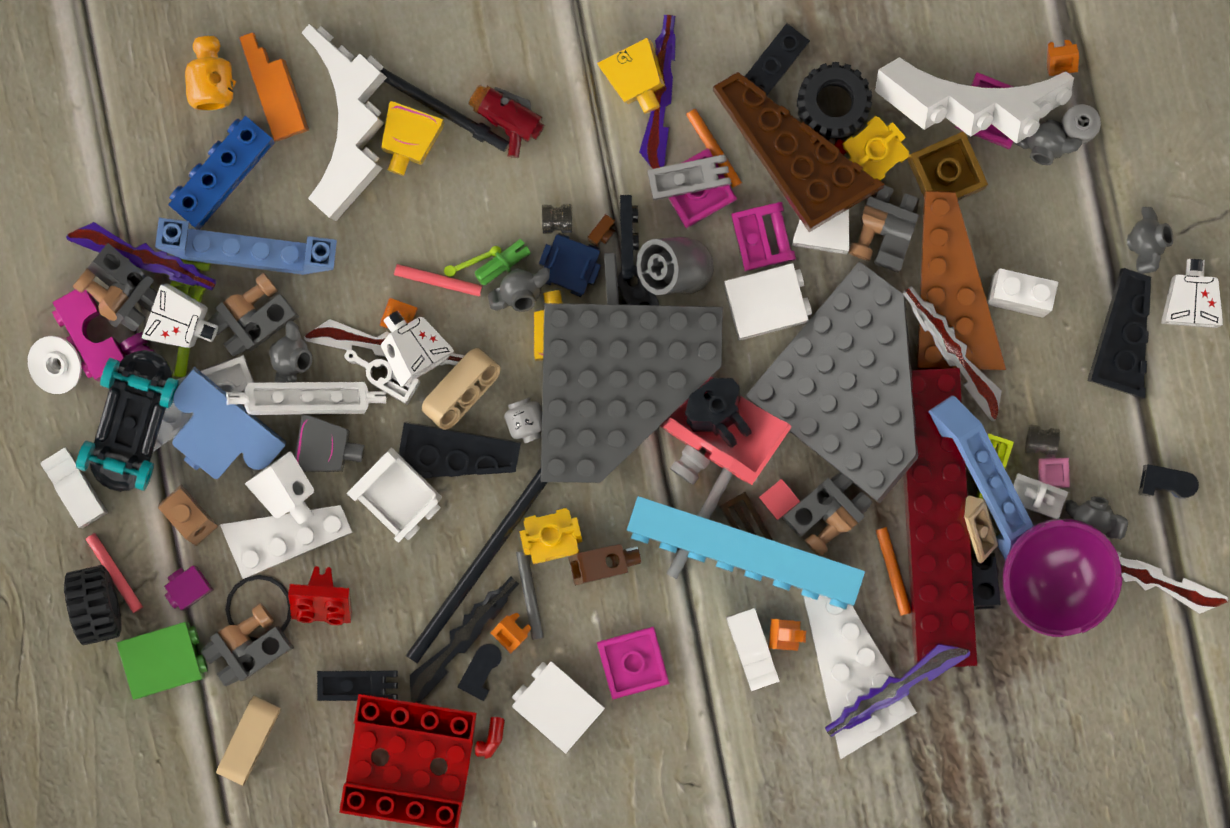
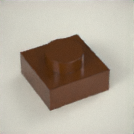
(603, 231)

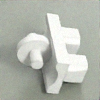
(1040, 496)

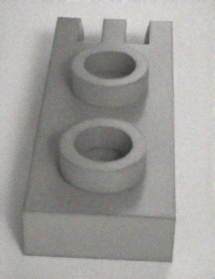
(687, 177)

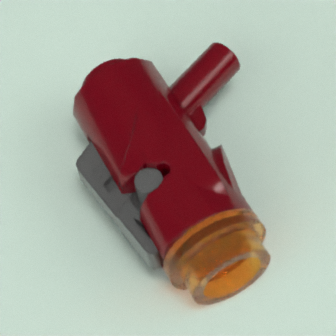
(510, 113)

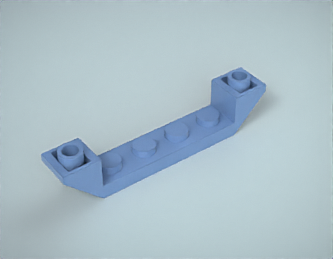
(245, 251)
(986, 468)

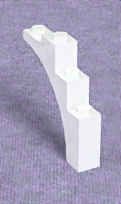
(971, 108)
(350, 166)

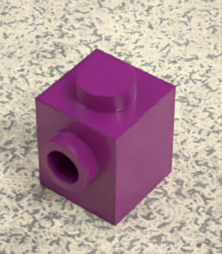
(186, 587)

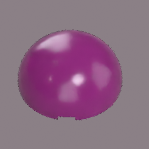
(1062, 577)

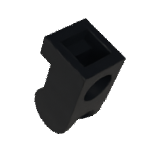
(1178, 482)
(985, 583)
(485, 659)

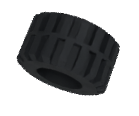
(842, 77)
(92, 605)

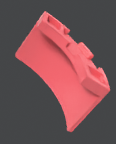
(749, 454)

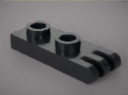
(777, 58)
(629, 240)
(348, 684)

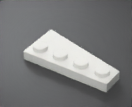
(229, 375)
(272, 540)

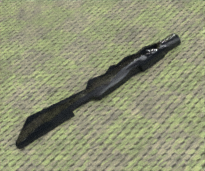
(461, 638)

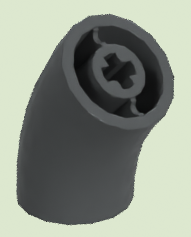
(674, 265)

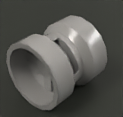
(690, 464)

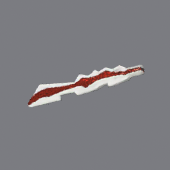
(343, 337)
(1188, 592)

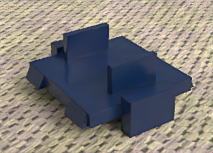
(571, 264)

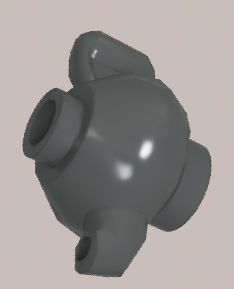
(1049, 143)
(1149, 241)
(519, 290)
(290, 355)
(1099, 515)

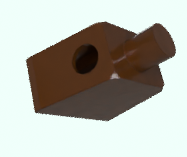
(592, 565)

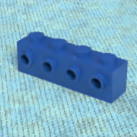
(221, 172)

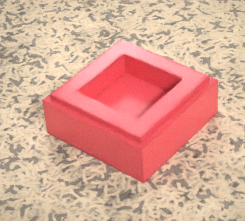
(779, 499)

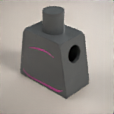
(325, 446)

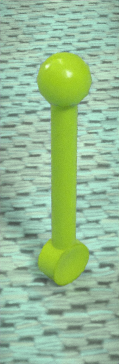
(450, 270)

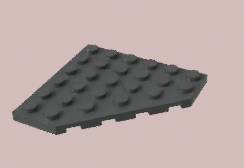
(617, 378)
(850, 384)

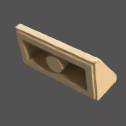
(980, 527)

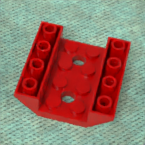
(406, 786)

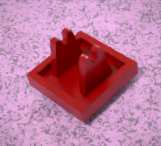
(320, 600)

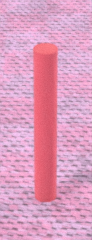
(438, 280)
(117, 577)

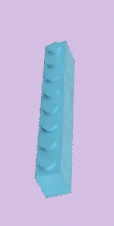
(745, 551)

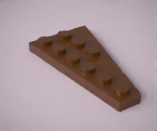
(800, 161)

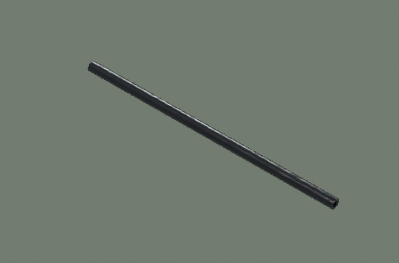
(476, 568)

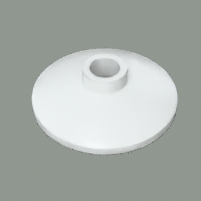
(45, 368)

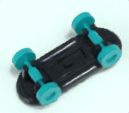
(130, 422)

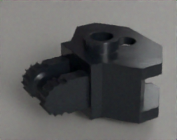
(716, 409)

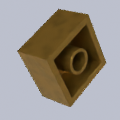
(948, 167)

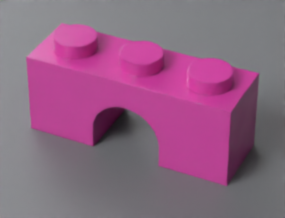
(75, 312)

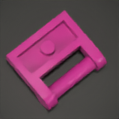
(753, 238)

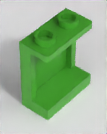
(162, 660)

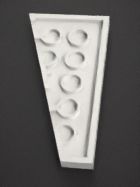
(849, 669)

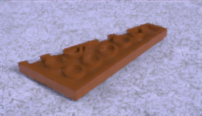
(954, 286)

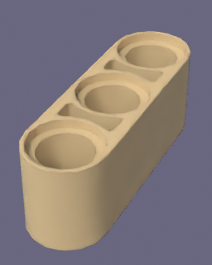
(461, 388)
(248, 740)

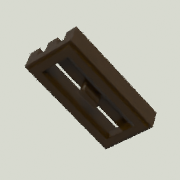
(734, 502)

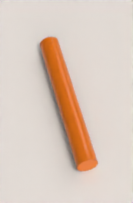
(710, 143)
(893, 571)

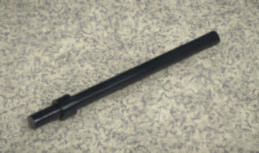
(480, 131)

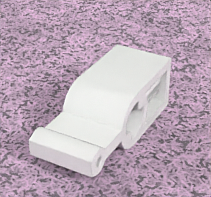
(384, 384)
(73, 488)
(752, 649)

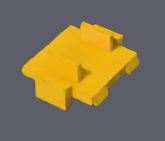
(877, 148)
(551, 536)

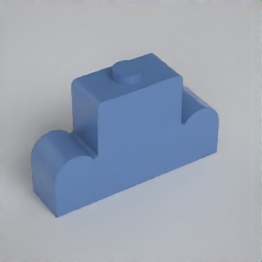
(219, 430)

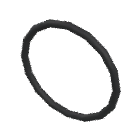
(261, 577)

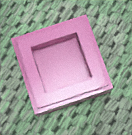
(1054, 472)

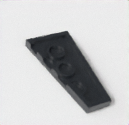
(1123, 340)
(456, 453)

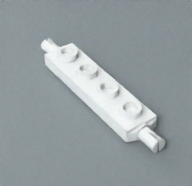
(306, 398)

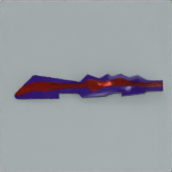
(656, 136)
(144, 257)

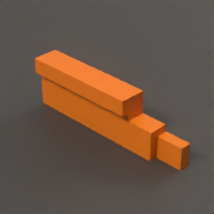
(274, 90)

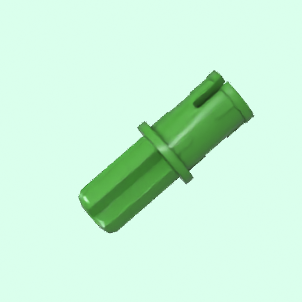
(502, 262)

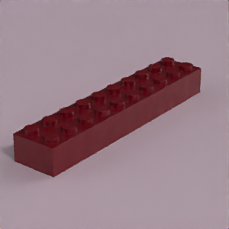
(937, 527)

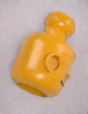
(208, 77)

